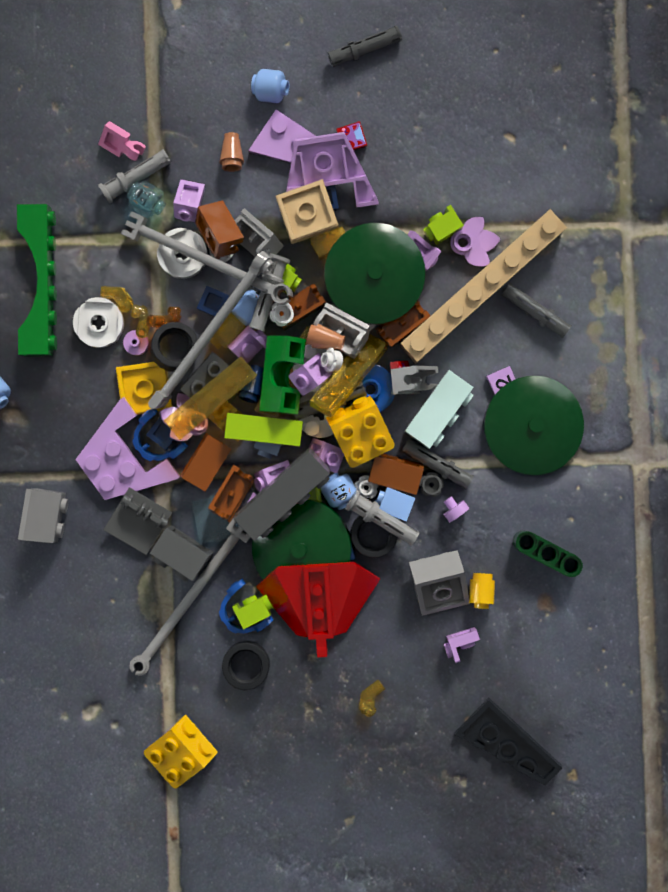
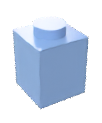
(395, 503)

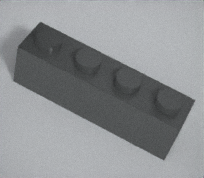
(282, 494)

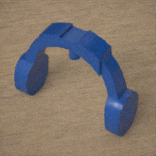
(174, 452)
(228, 621)

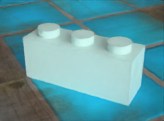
(440, 410)

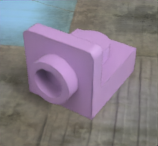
(187, 200)
(248, 343)
(309, 375)
(329, 454)
(266, 475)
(464, 639)

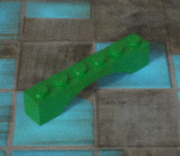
(36, 332)

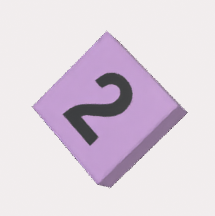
(500, 378)

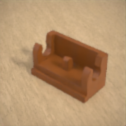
(218, 229)
(304, 304)
(398, 329)
(205, 462)
(396, 473)
(231, 494)

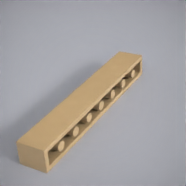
(482, 286)

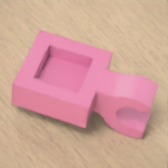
(117, 142)

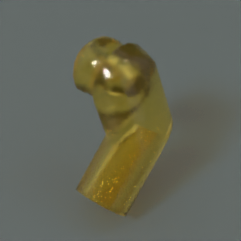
(120, 296)
(142, 313)
(367, 698)

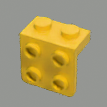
(361, 431)
(180, 752)

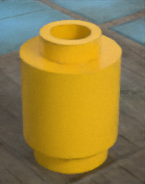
(482, 590)

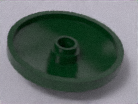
(374, 273)
(533, 425)
(306, 537)

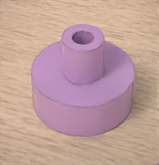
(135, 349)
(455, 509)

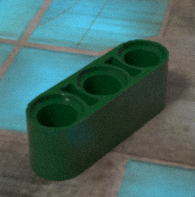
(559, 554)

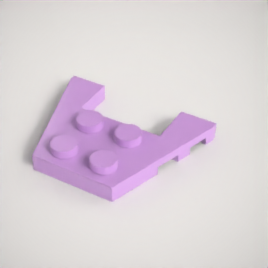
(329, 159)
(113, 465)

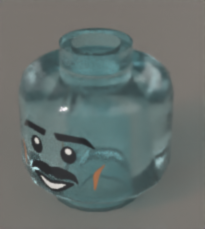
(146, 199)

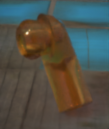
(157, 321)

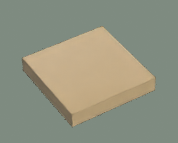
(307, 211)

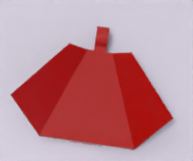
(319, 598)

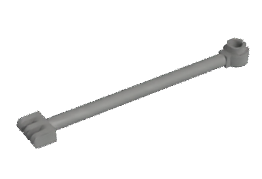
(140, 229)
(261, 264)
(236, 534)

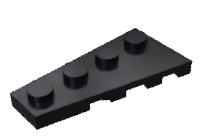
(501, 736)

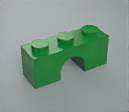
(280, 357)

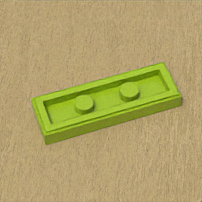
(263, 429)

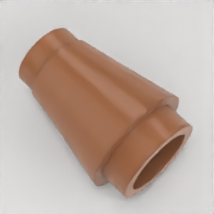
(231, 153)
(324, 338)

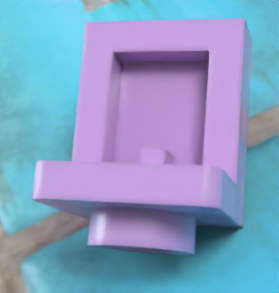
(428, 252)

